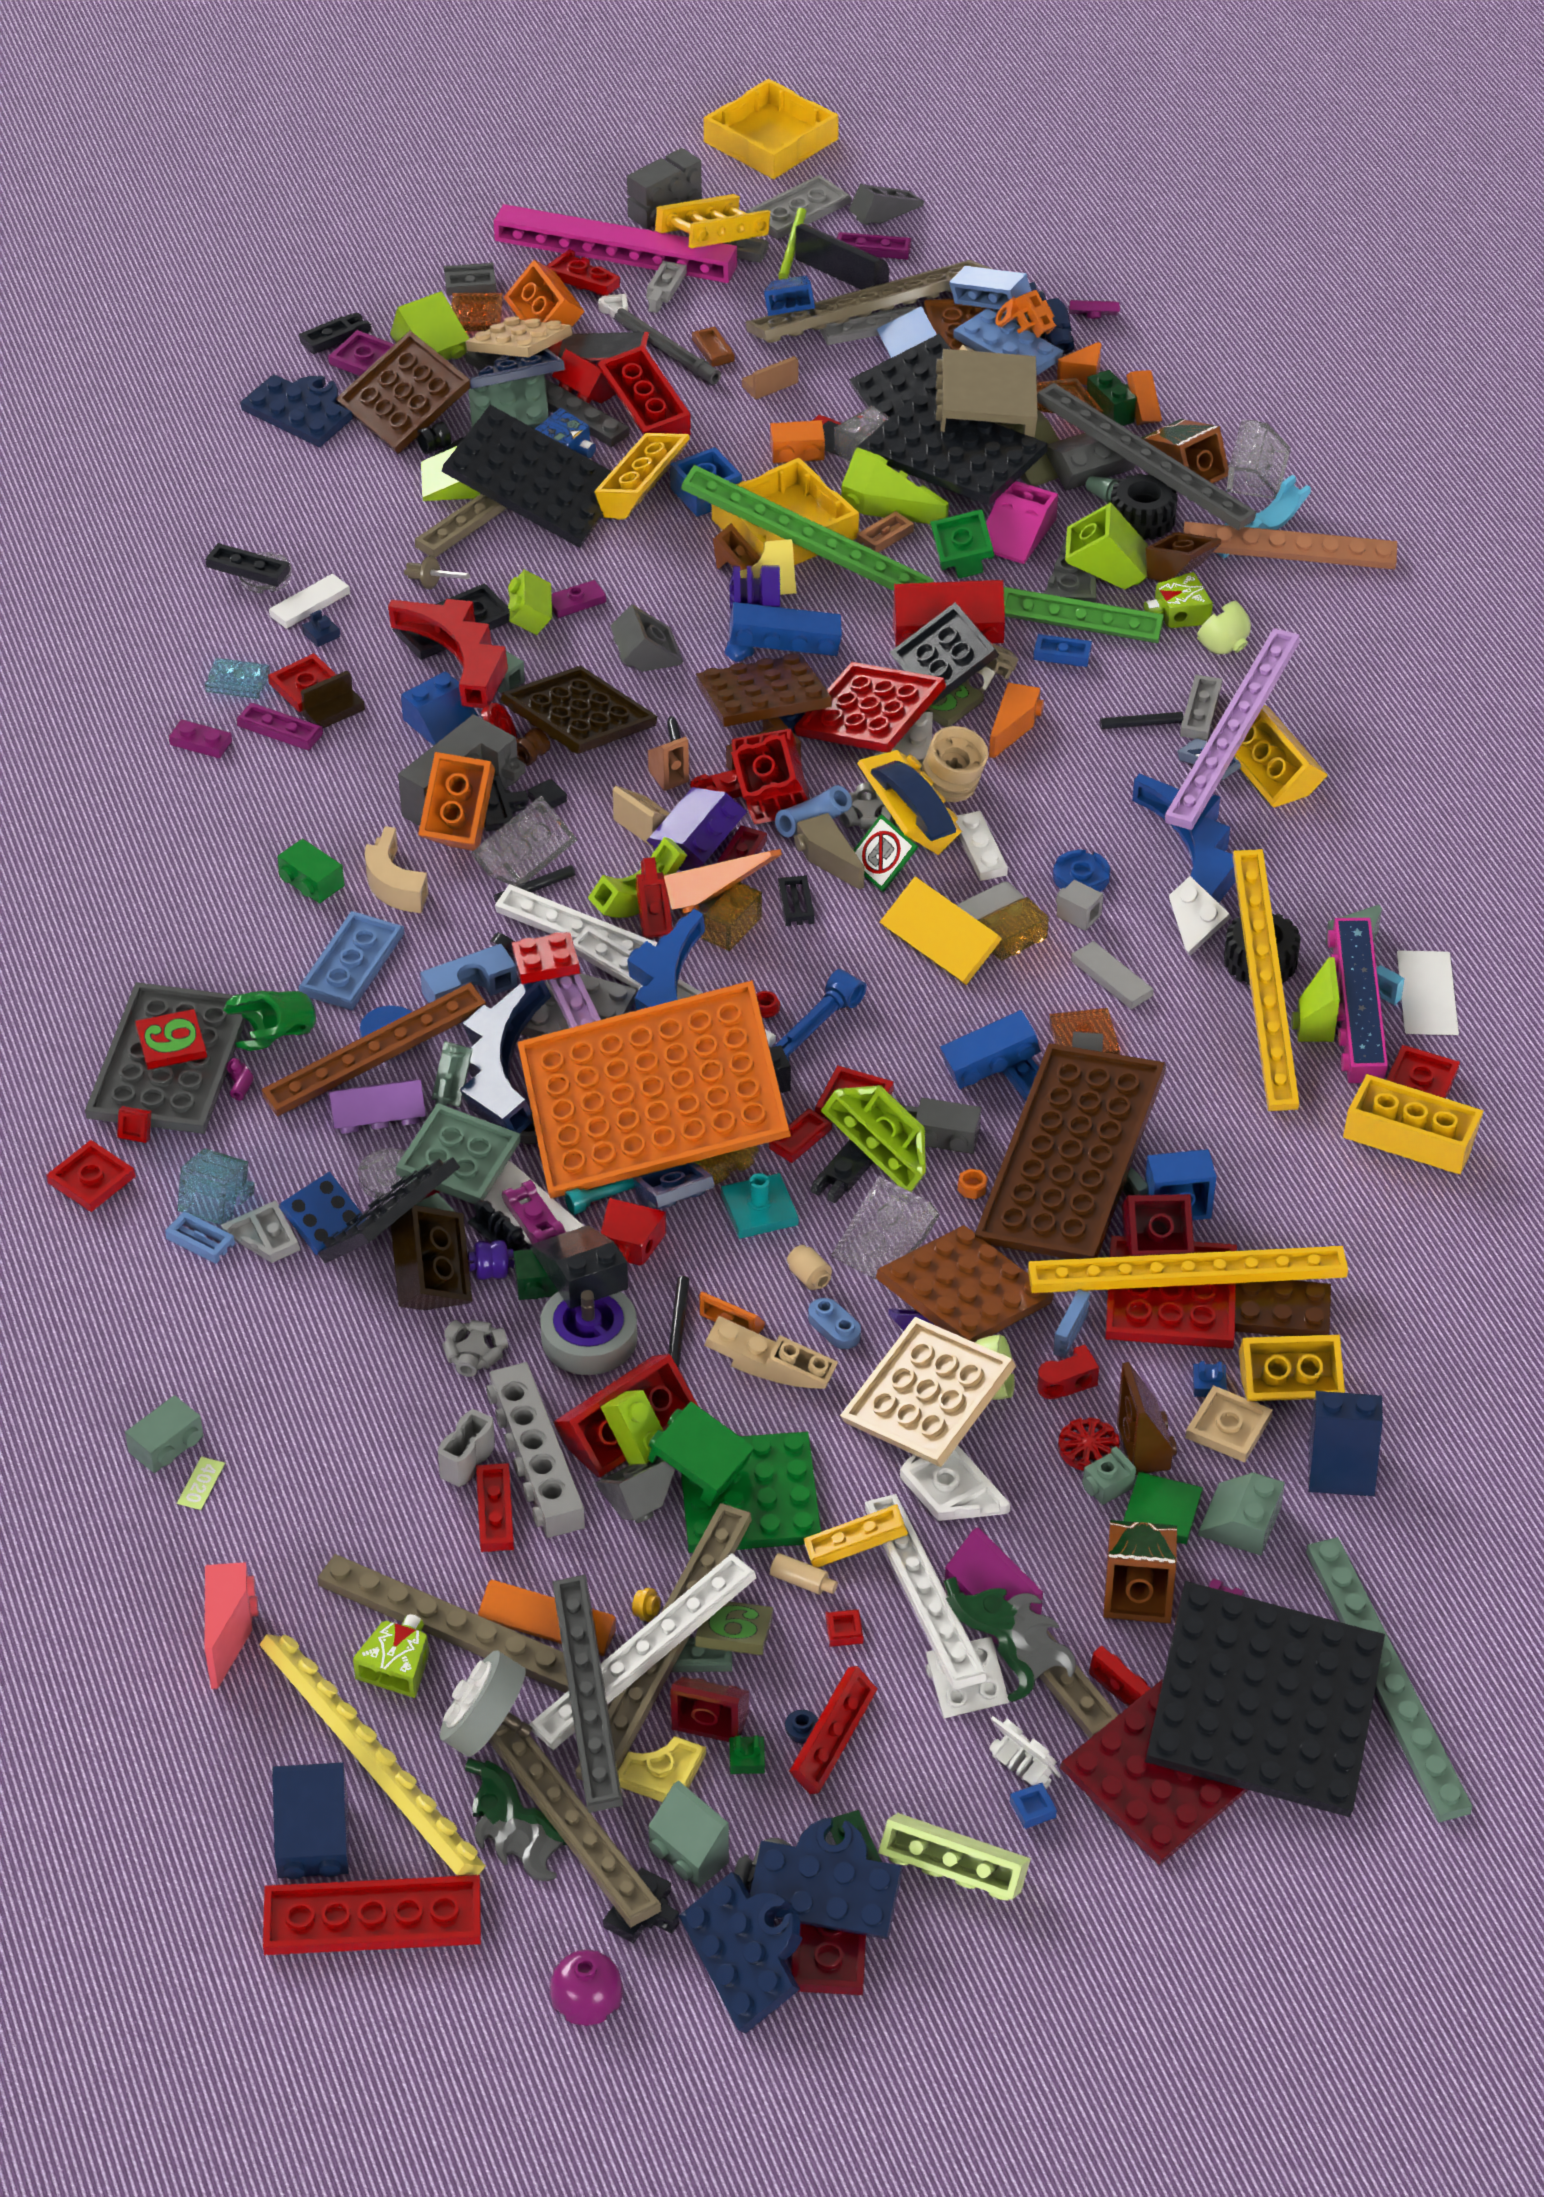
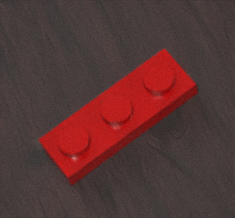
(494, 1507)

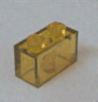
(1018, 926)

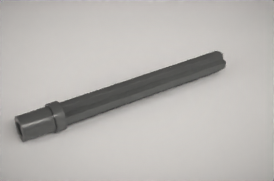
(699, 366)

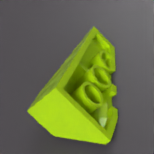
(880, 490)

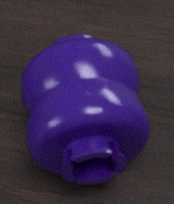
(490, 1260)

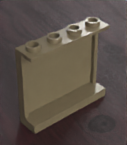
(987, 388)

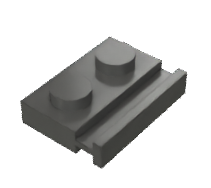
(470, 278)

